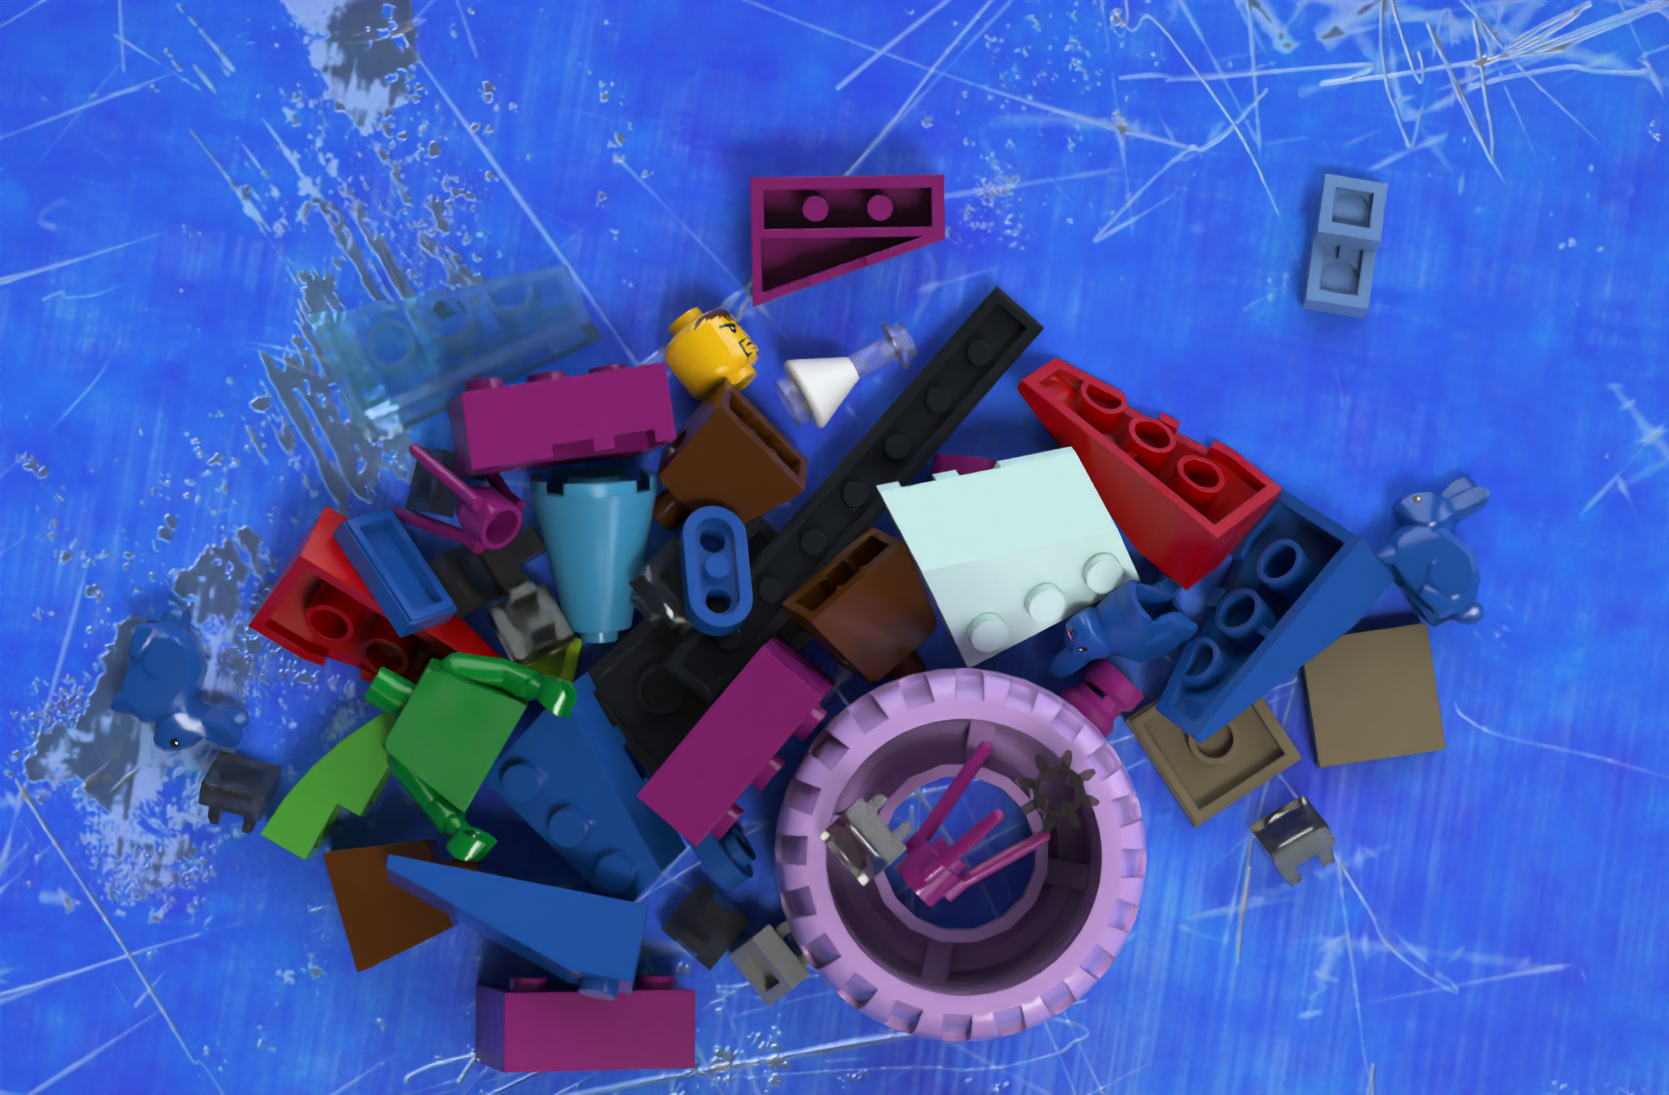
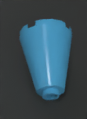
(595, 542)

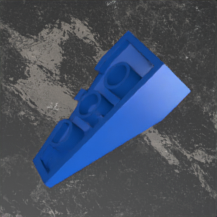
(1286, 599)
(562, 930)

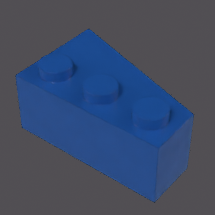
(581, 798)

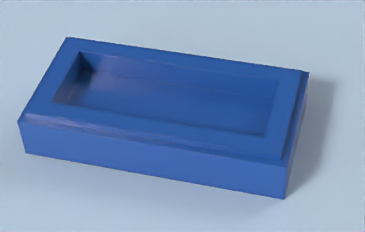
(395, 572)

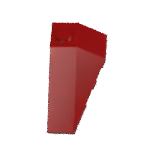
(1165, 491)
(327, 612)

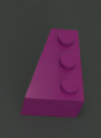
(837, 224)
(561, 419)
(738, 741)
(559, 1029)

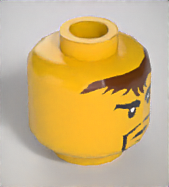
(709, 350)

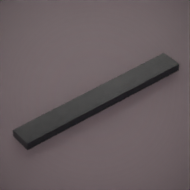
(849, 498)

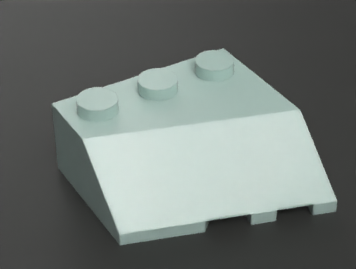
(1009, 547)

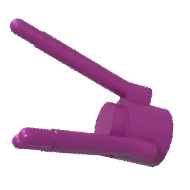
(487, 514)
(935, 866)

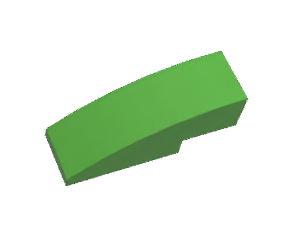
(346, 777)

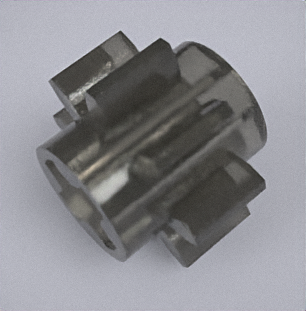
(1072, 780)

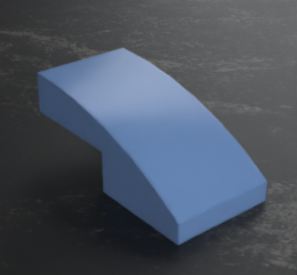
(1344, 245)

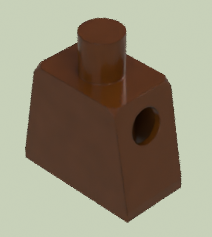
(727, 460)
(868, 608)
(377, 914)

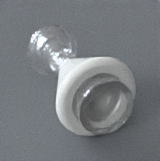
(819, 385)

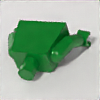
(453, 731)

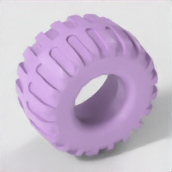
(1047, 943)

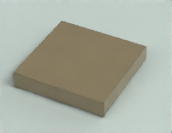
(1373, 697)
(1221, 768)

